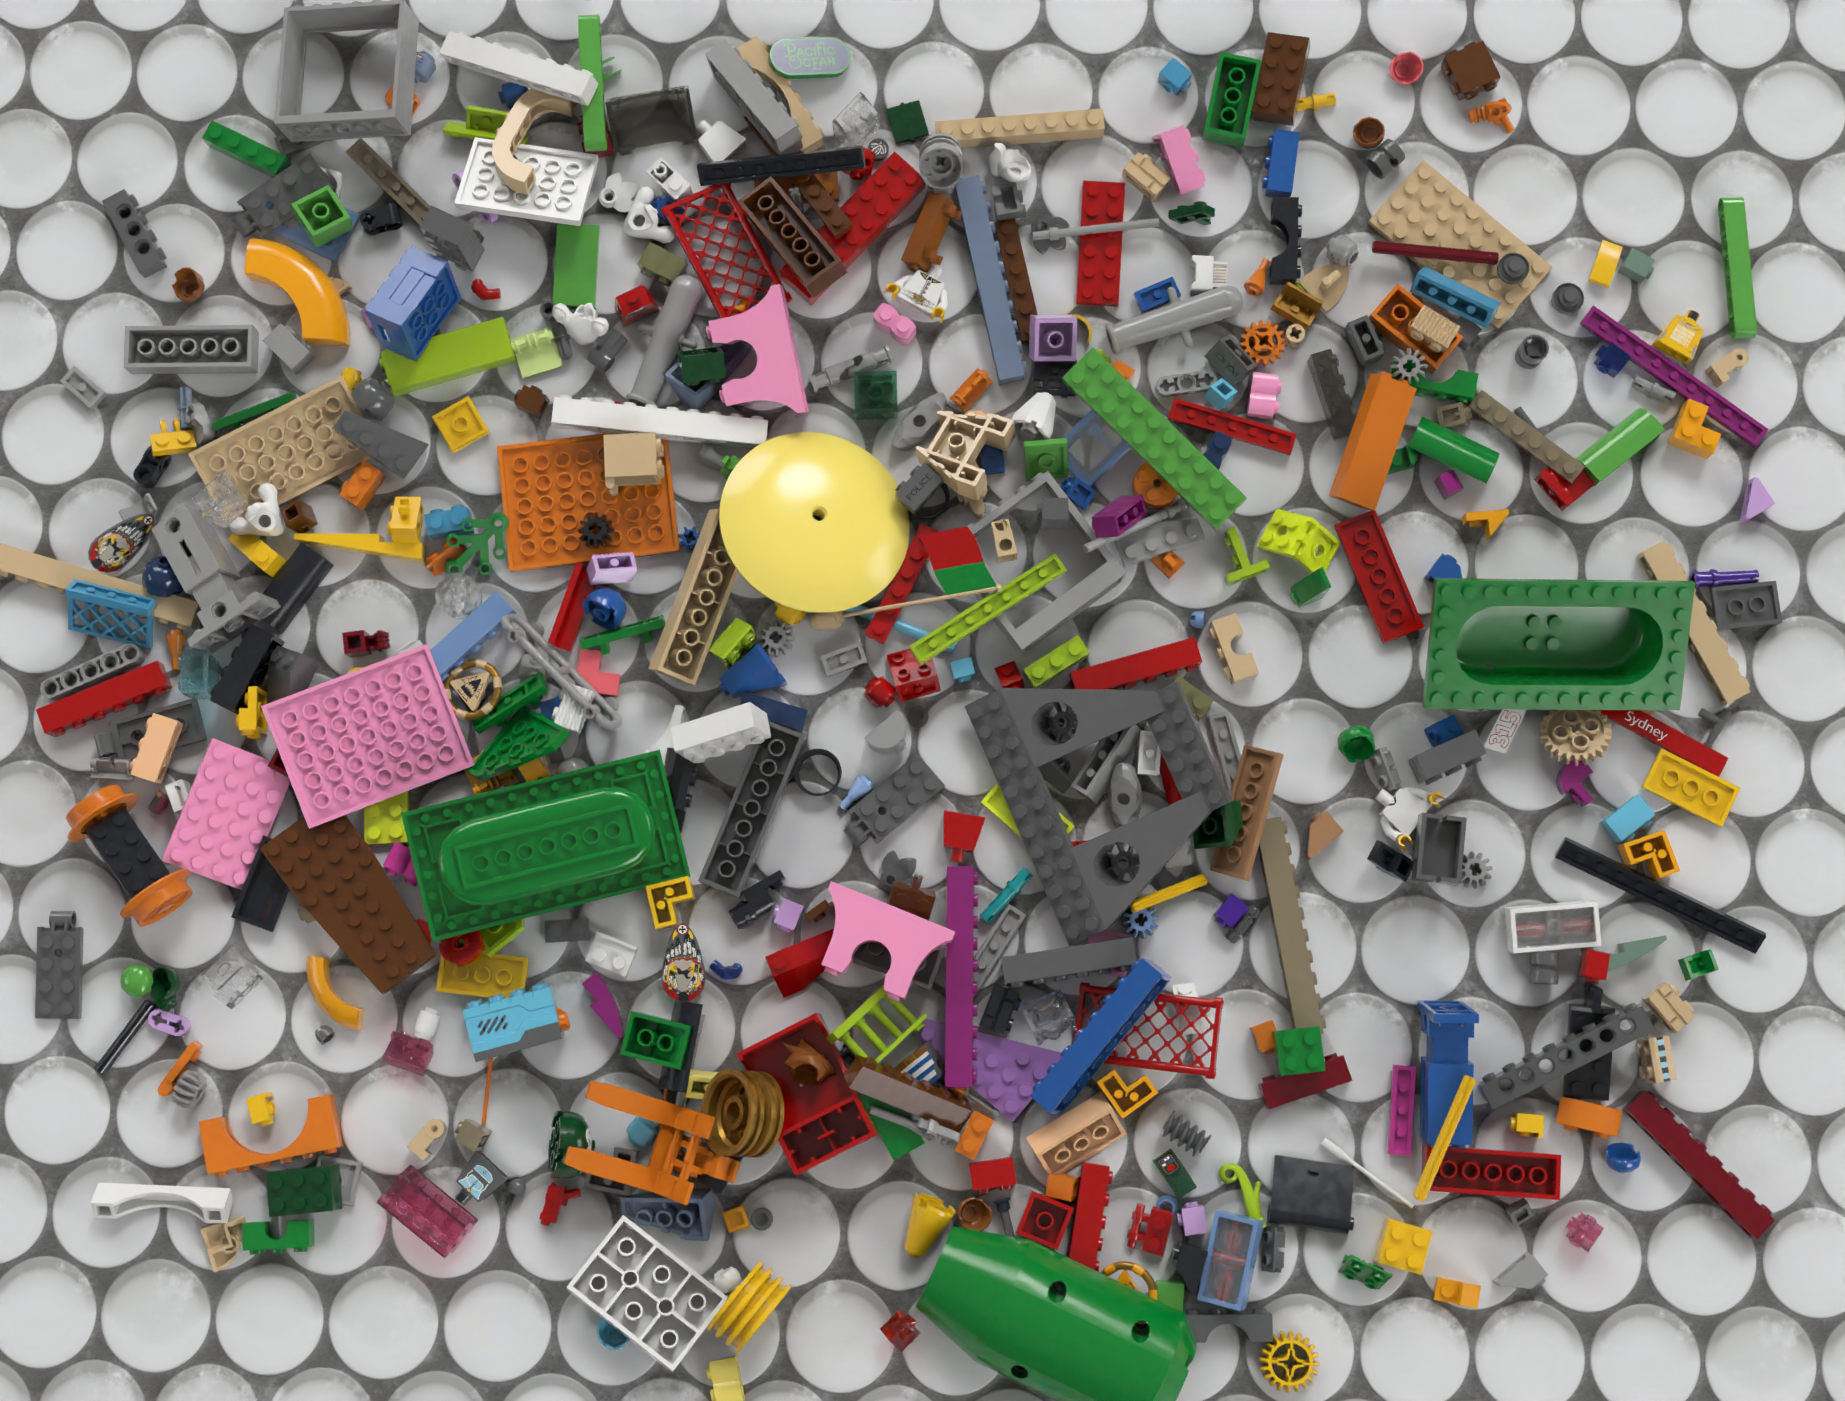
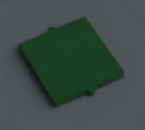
(907, 121)

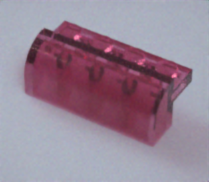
(427, 1211)

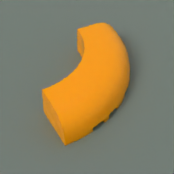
(314, 294)

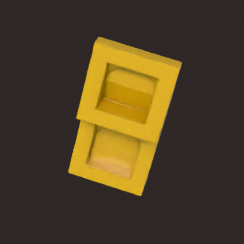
(1605, 263)

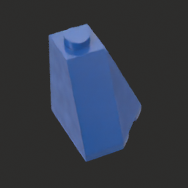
(751, 675)

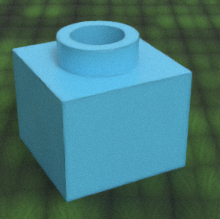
(1220, 394)
(962, 670)

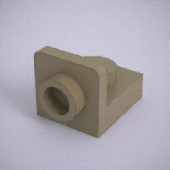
(1454, 415)

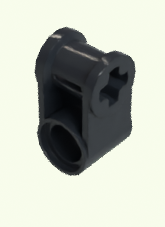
(383, 219)
(153, 466)

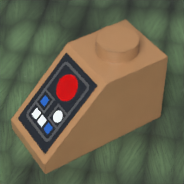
(1321, 833)

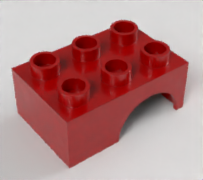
(818, 1118)

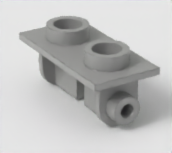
(106, 770)
(1386, 778)

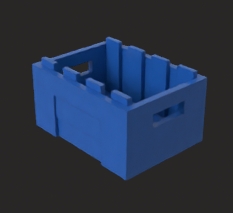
(413, 303)

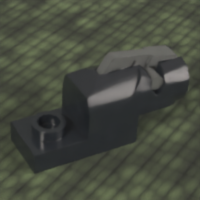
(758, 902)

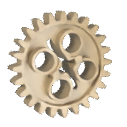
(1575, 734)

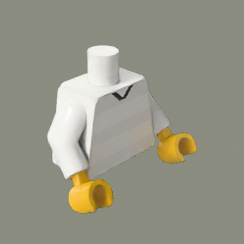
(1402, 811)

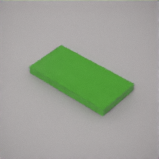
(576, 265)

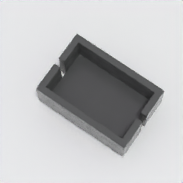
(1447, 758)
(1439, 848)

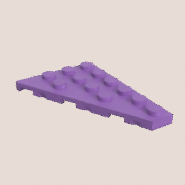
(1003, 1066)

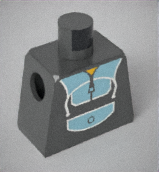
(479, 1179)

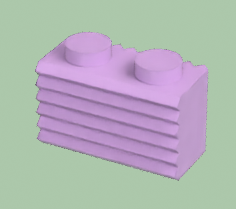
(611, 568)

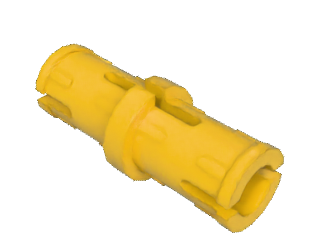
(1316, 101)

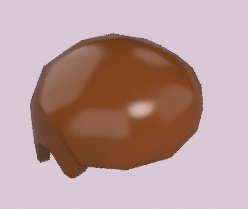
(1369, 132)
(188, 284)
(974, 1214)

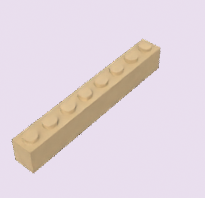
(1025, 128)
(1703, 642)

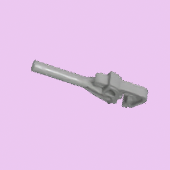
(927, 1129)

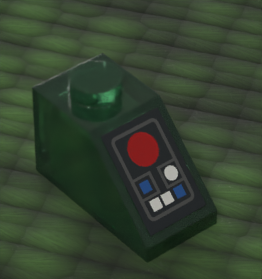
(1174, 1174)

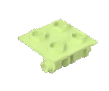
(536, 352)

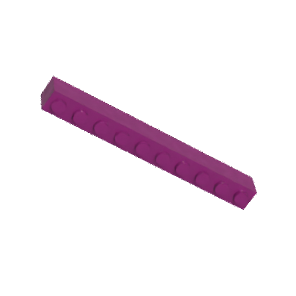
(960, 978)

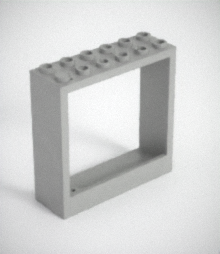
(339, 17)
(1072, 601)

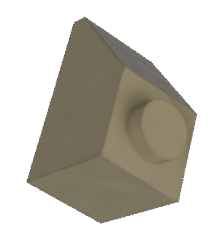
(472, 1135)

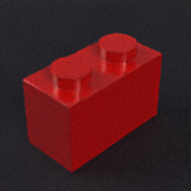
(992, 1174)

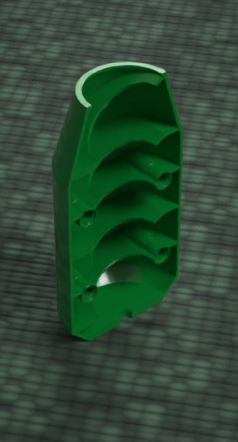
(1061, 1340)

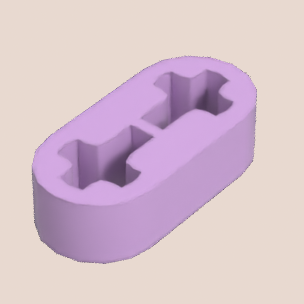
(167, 1027)

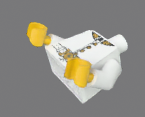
(922, 292)

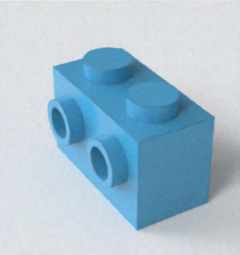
(442, 523)

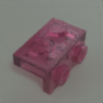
(408, 1053)

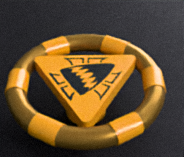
(1126, 1279)

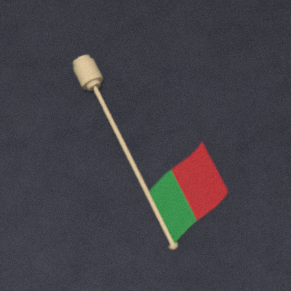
(956, 565)

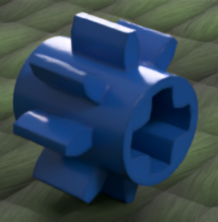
(687, 534)

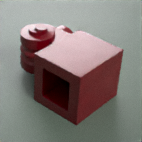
(360, 643)

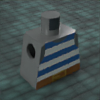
(924, 1065)

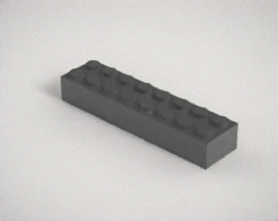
(752, 811)

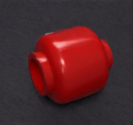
(879, 692)

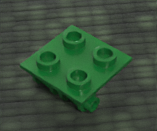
(1371, 1275)

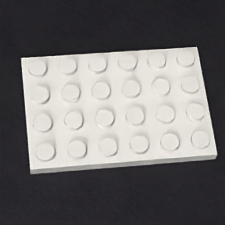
(555, 197)

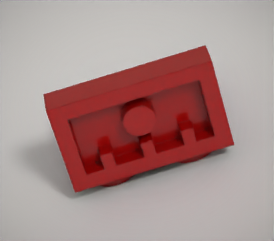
(1560, 490)
(912, 678)

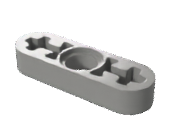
(1202, 387)

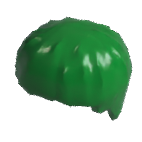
(1356, 743)

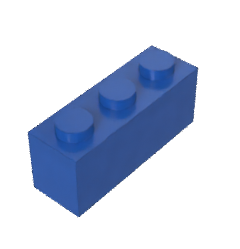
(1280, 163)

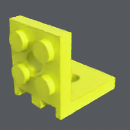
(1300, 540)

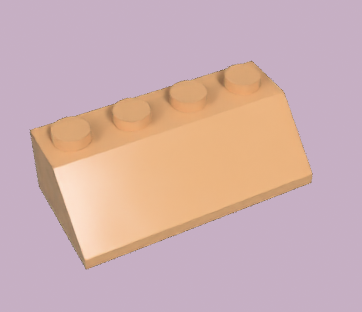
(1076, 1135)

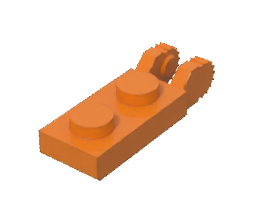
(191, 1053)

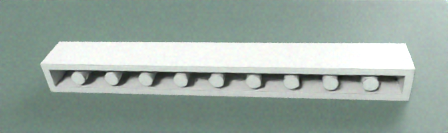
(666, 423)

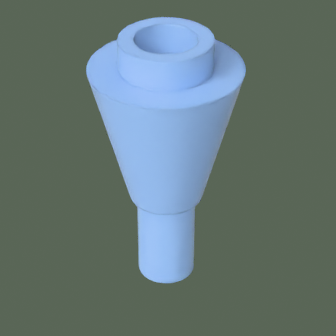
(860, 787)

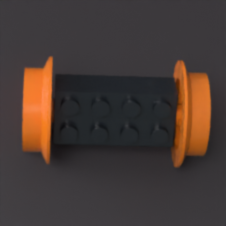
(129, 855)

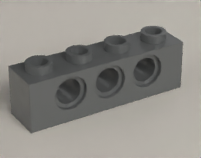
(117, 207)

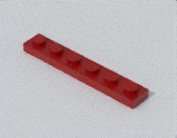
(1233, 426)
(900, 587)

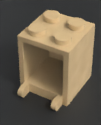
(632, 460)

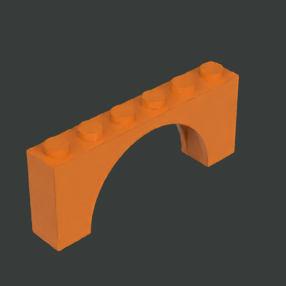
(226, 1153)

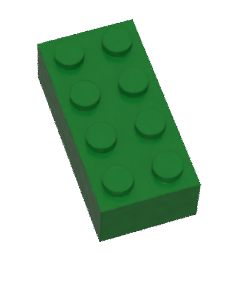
(1231, 99)

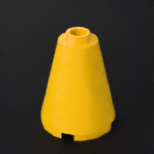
(926, 1223)

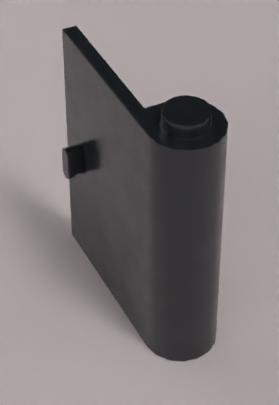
(1311, 1199)

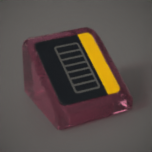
(159, 802)

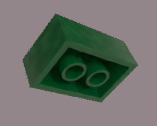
(304, 1190)

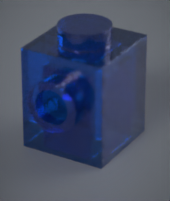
(1611, 359)

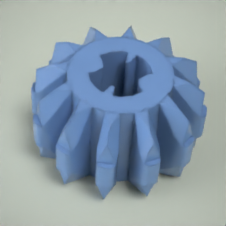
(1145, 927)

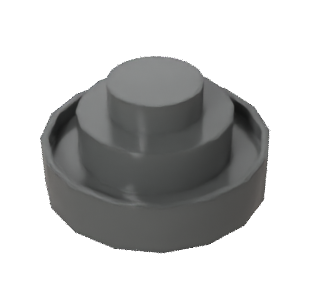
(1513, 268)
(1567, 298)

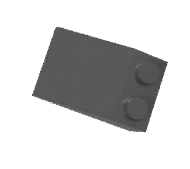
(288, 673)

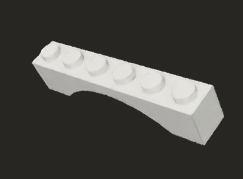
(117, 1200)

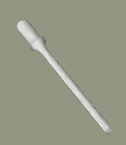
(1342, 1155)

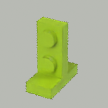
(1241, 560)

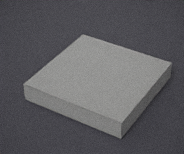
(349, 1175)

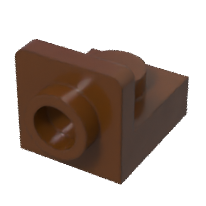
(817, 912)

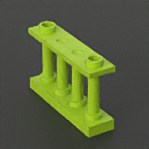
(857, 1020)

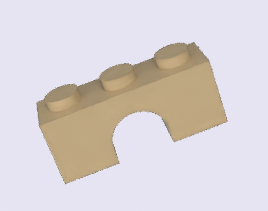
(1237, 666)

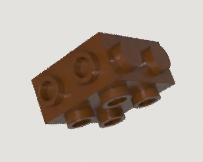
(1470, 71)

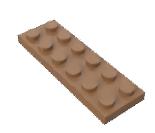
(1254, 788)

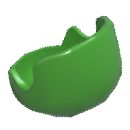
(136, 980)

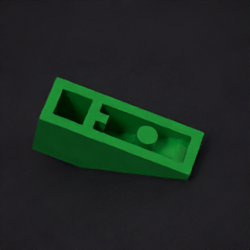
(1310, 588)

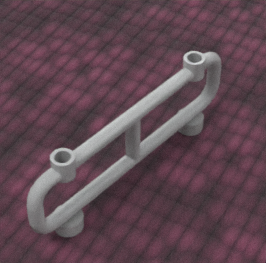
(535, 632)

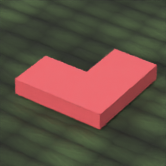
(589, 669)

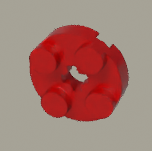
(468, 953)

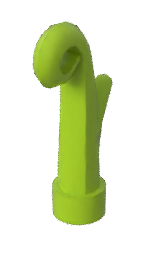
(1250, 1197)

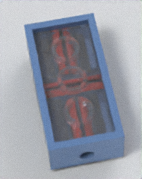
(1230, 1260)

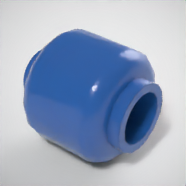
(511, 93)

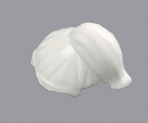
(1009, 164)

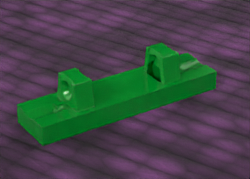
(236, 418)
(603, 638)
(512, 701)

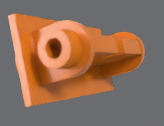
(971, 389)
(438, 560)

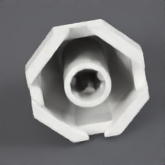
(1035, 418)

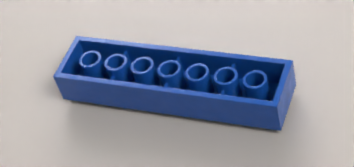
(1100, 1036)

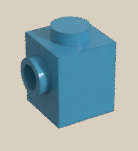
(1175, 77)

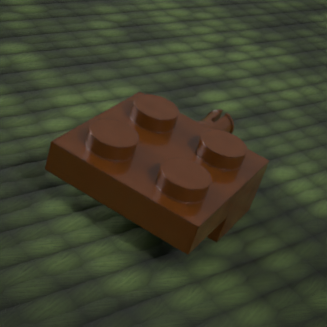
(912, 898)

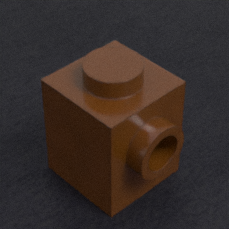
(531, 401)
(298, 516)

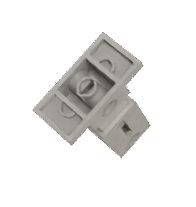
(211, 578)

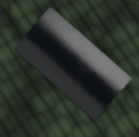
(261, 894)
(687, 1014)

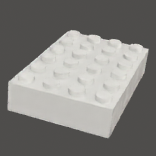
(647, 1293)

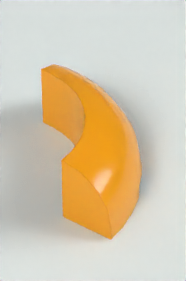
(326, 996)

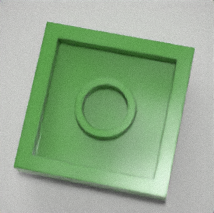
(1046, 456)

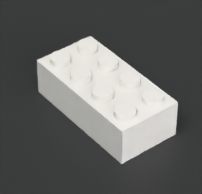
(721, 732)

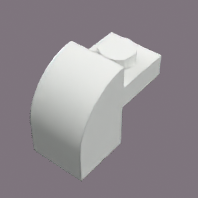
(1192, 1012)

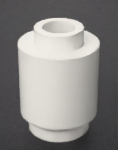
(426, 1023)

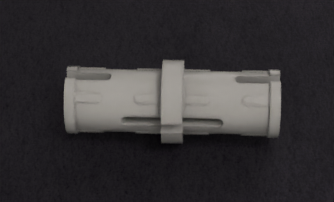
(1653, 389)

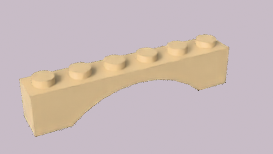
(757, 55)

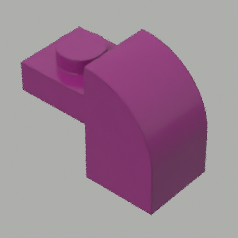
(1569, 780)

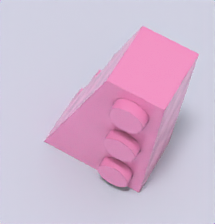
(1180, 159)

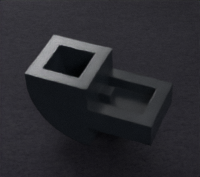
(1390, 861)

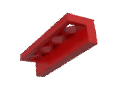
(571, 612)

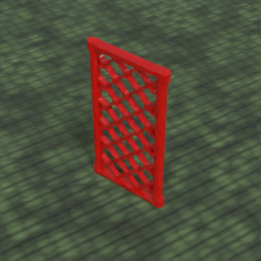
(667, 212)
(1208, 1072)

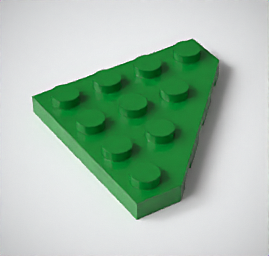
(518, 742)

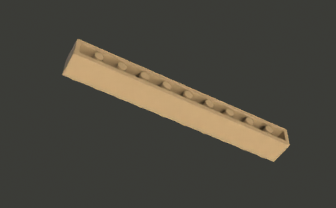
(59, 575)

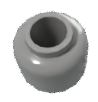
(1342, 250)

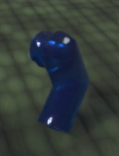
(727, 972)

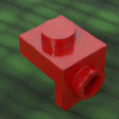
(1009, 676)

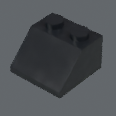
(1189, 1263)

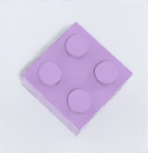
(1052, 337)

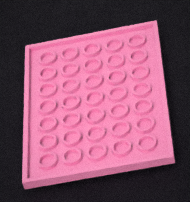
(367, 735)

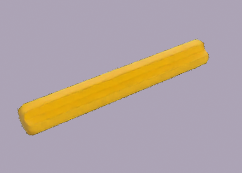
(1168, 893)

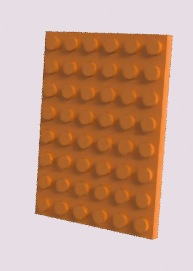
(559, 482)

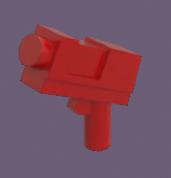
(555, 1197)

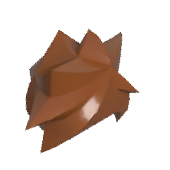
(807, 1065)

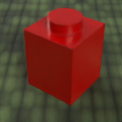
(1594, 966)

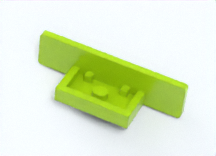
(479, 123)

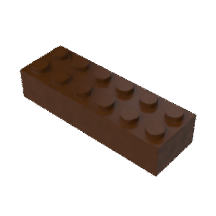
(792, 237)

